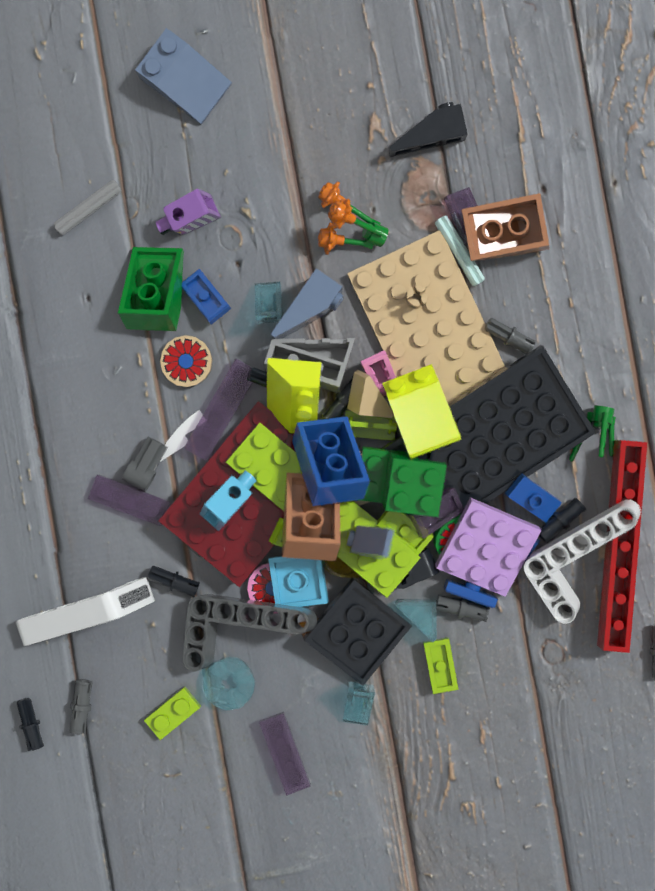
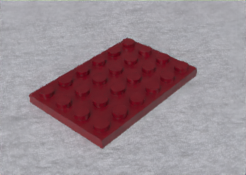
(246, 536)

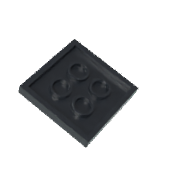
(357, 631)

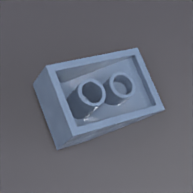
(183, 76)
(313, 302)

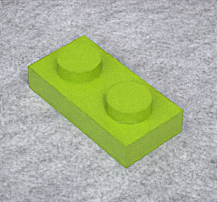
(404, 530)
(440, 665)
(172, 713)

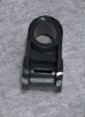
(421, 570)

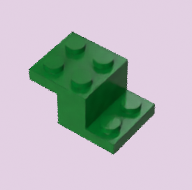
(403, 482)

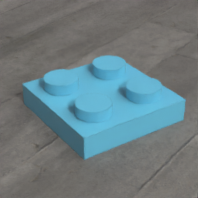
(298, 581)

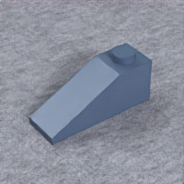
(370, 541)

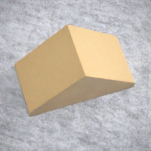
(366, 398)

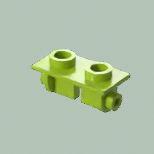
(372, 426)

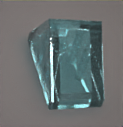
(268, 302)
(421, 613)
(358, 703)

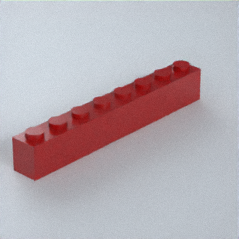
(622, 551)

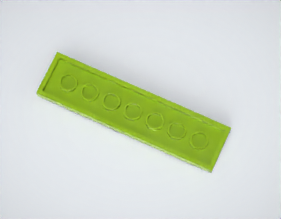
(270, 461)

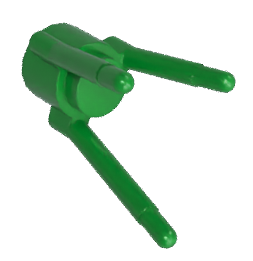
(603, 419)

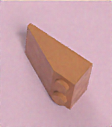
(506, 228)
(308, 529)

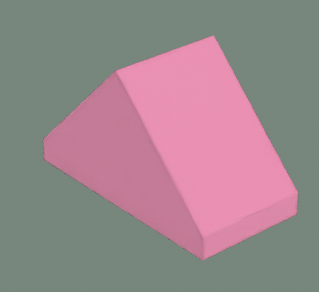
(379, 369)

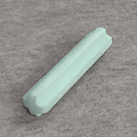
(459, 251)

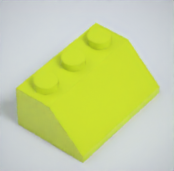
(293, 391)

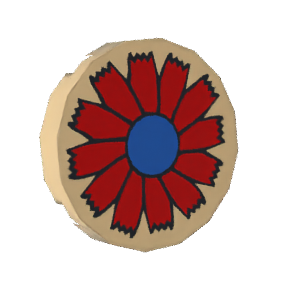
(186, 361)

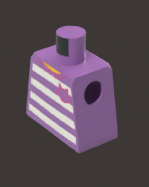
(197, 211)

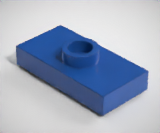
(205, 296)
(533, 498)
(471, 592)

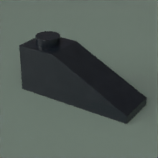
(437, 129)

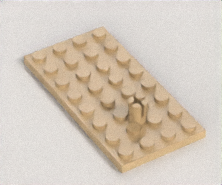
(427, 315)

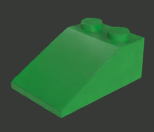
(152, 289)

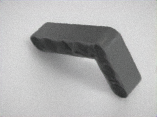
(240, 617)

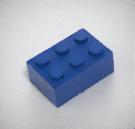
(330, 461)

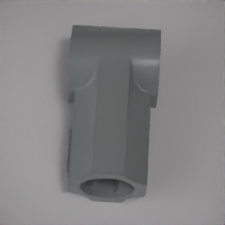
(142, 469)

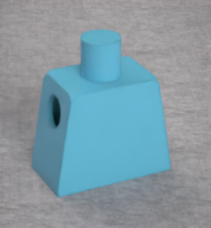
(221, 506)

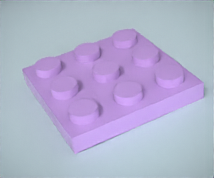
(487, 547)

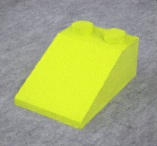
(421, 411)

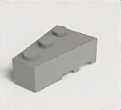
(330, 352)

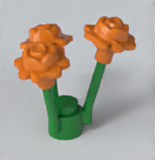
(341, 213)

